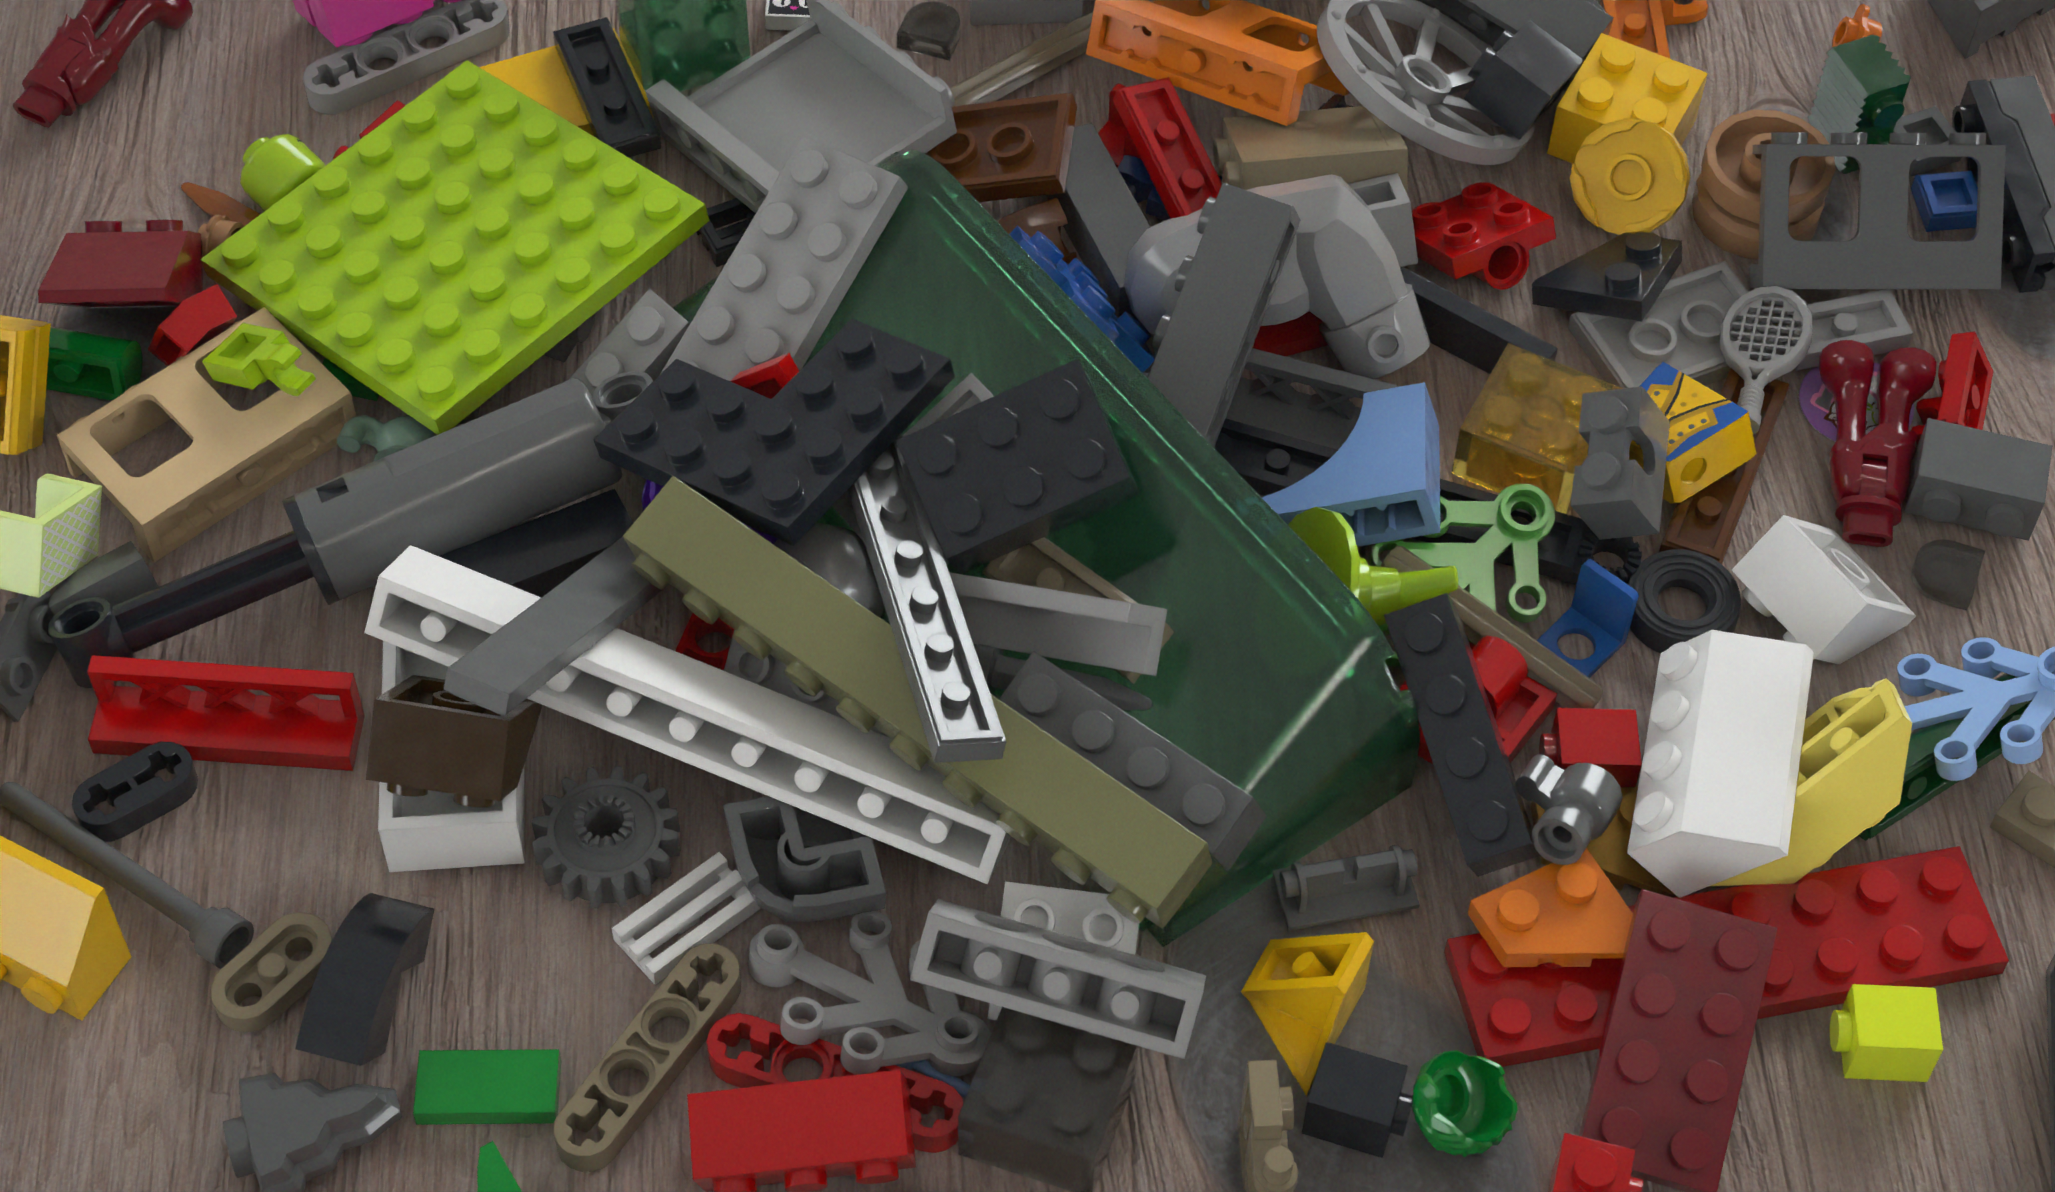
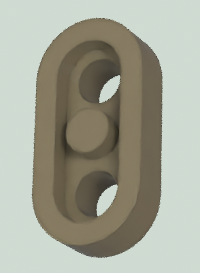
(268, 972)

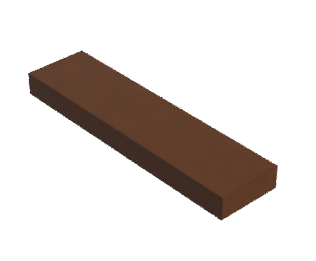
(1711, 515)

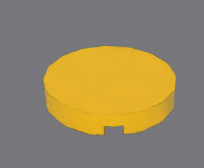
(1630, 176)

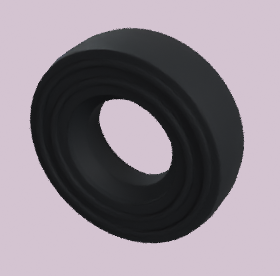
(1689, 571)

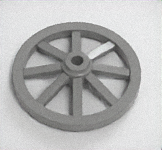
(1412, 89)

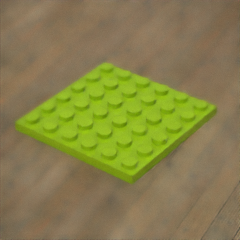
(455, 245)

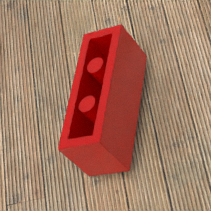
(802, 1133)

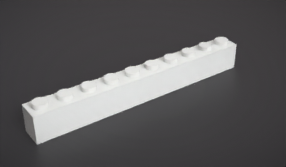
(700, 717)

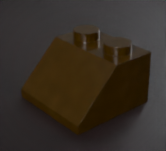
(447, 744)

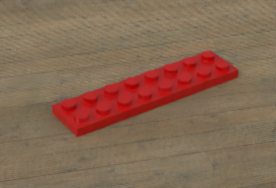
(1864, 924)

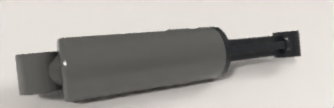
(357, 524)

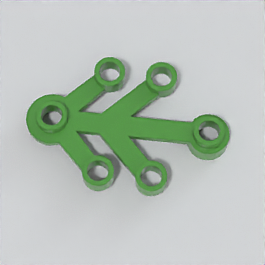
(1476, 560)

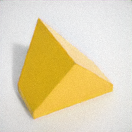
(1307, 993)

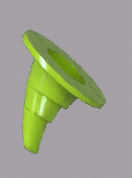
(1376, 587)

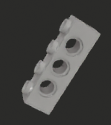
(1058, 978)

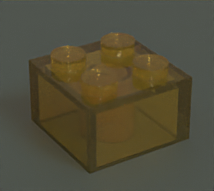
(1527, 427)

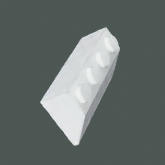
(1720, 758)

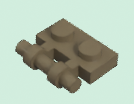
(1262, 1131)

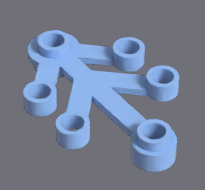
(1982, 702)

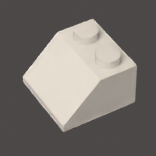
(1819, 590)

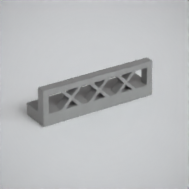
(1061, 624)

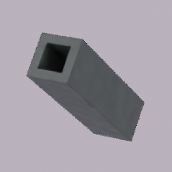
(1100, 214)

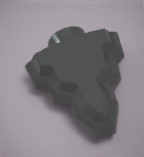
(302, 1128)

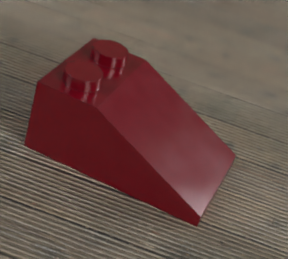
(125, 267)

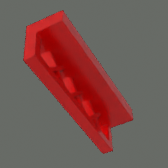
(227, 719)

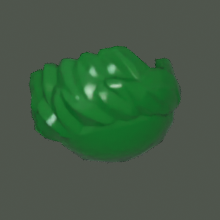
(1462, 1103)

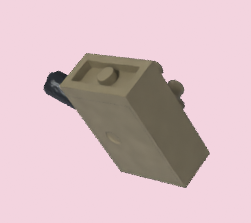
(1320, 143)

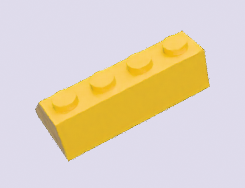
(56, 933)

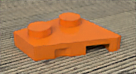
(1554, 916)

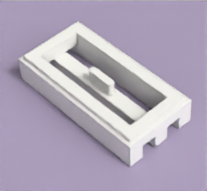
(680, 909)

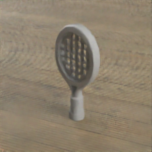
(1759, 373)

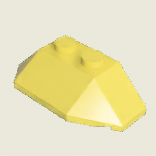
(1846, 779)

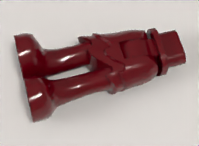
(79, 64)
(1873, 469)

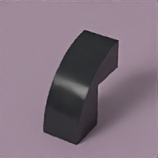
(360, 979)

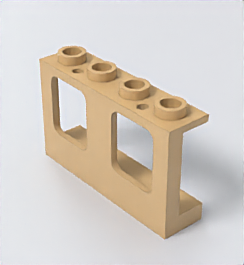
(231, 452)

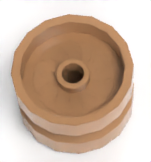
(1730, 182)

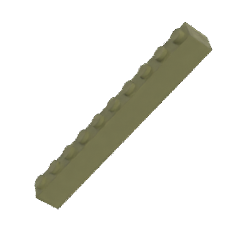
(852, 655)

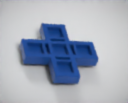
(1086, 293)

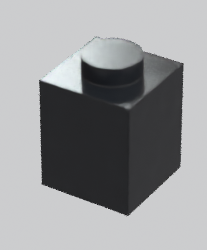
(1357, 1100)

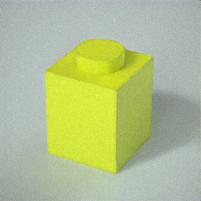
(1887, 1033)

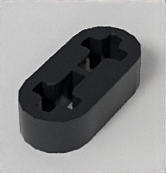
(135, 791)

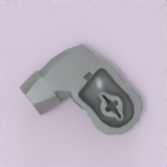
(1335, 269)

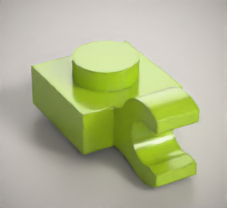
(257, 355)

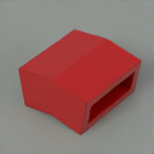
(192, 325)

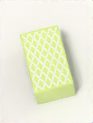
(56, 542)

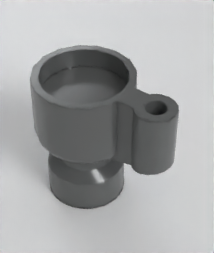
(1576, 806)

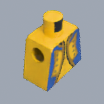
(1705, 433)

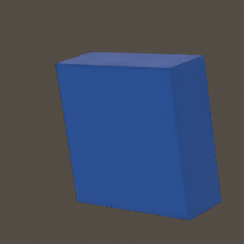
(1946, 200)

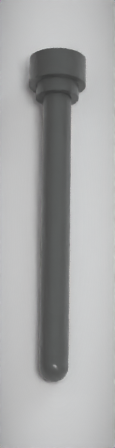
(215, 932)

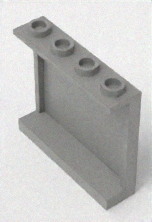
(815, 82)

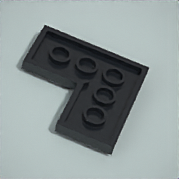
(783, 456)

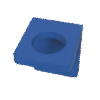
(1599, 611)

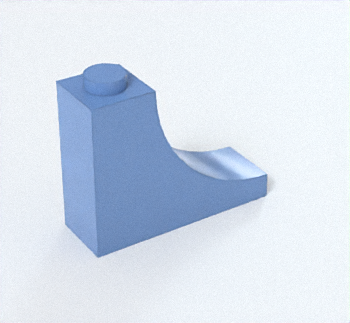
(1382, 474)

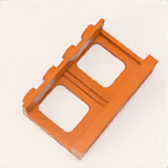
(1214, 51)

